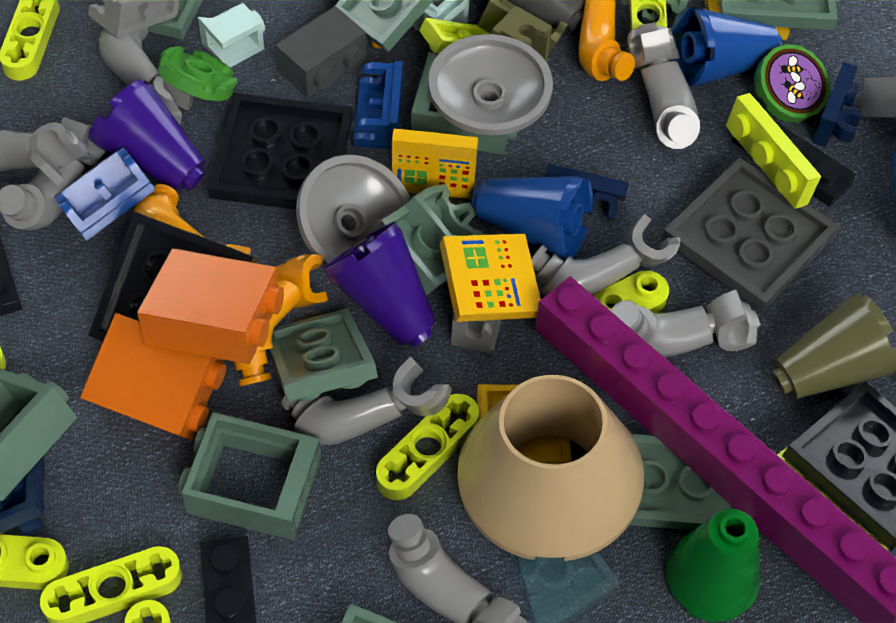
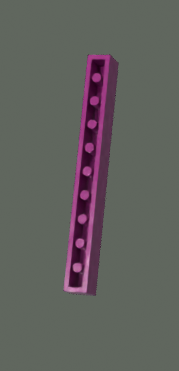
(722, 452)

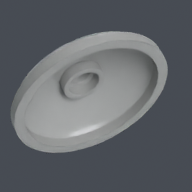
(490, 84)
(346, 190)

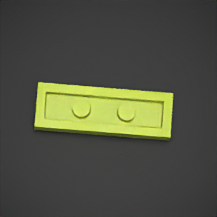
(773, 151)

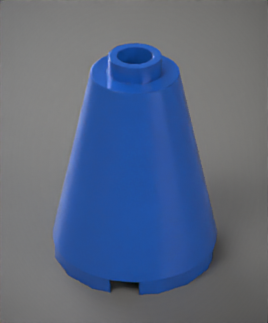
(719, 44)
(540, 207)

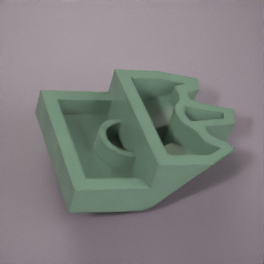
(425, 223)

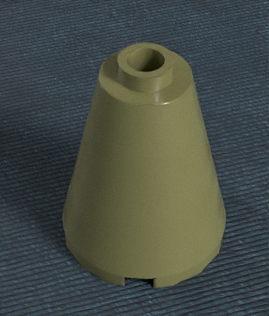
(838, 351)

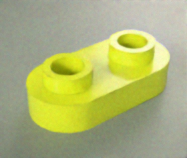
(631, 290)
(18, 559)

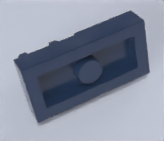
(834, 118)
(603, 188)
(25, 503)

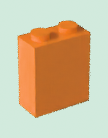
(210, 306)
(152, 382)

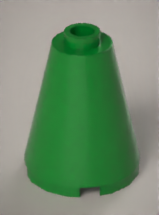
(717, 567)

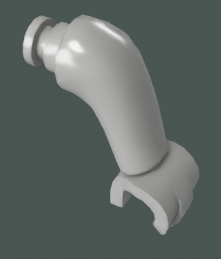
(130, 63)
(668, 91)
(45, 149)
(34, 204)
(606, 268)
(693, 328)
(350, 418)
(438, 581)

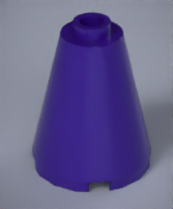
(149, 136)
(385, 284)

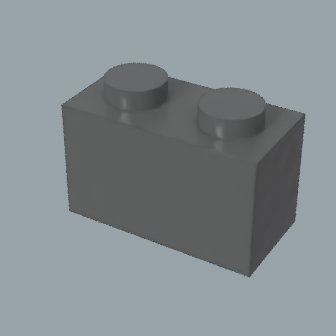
(321, 51)

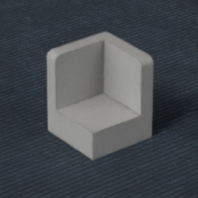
(879, 97)

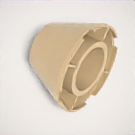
(549, 507)

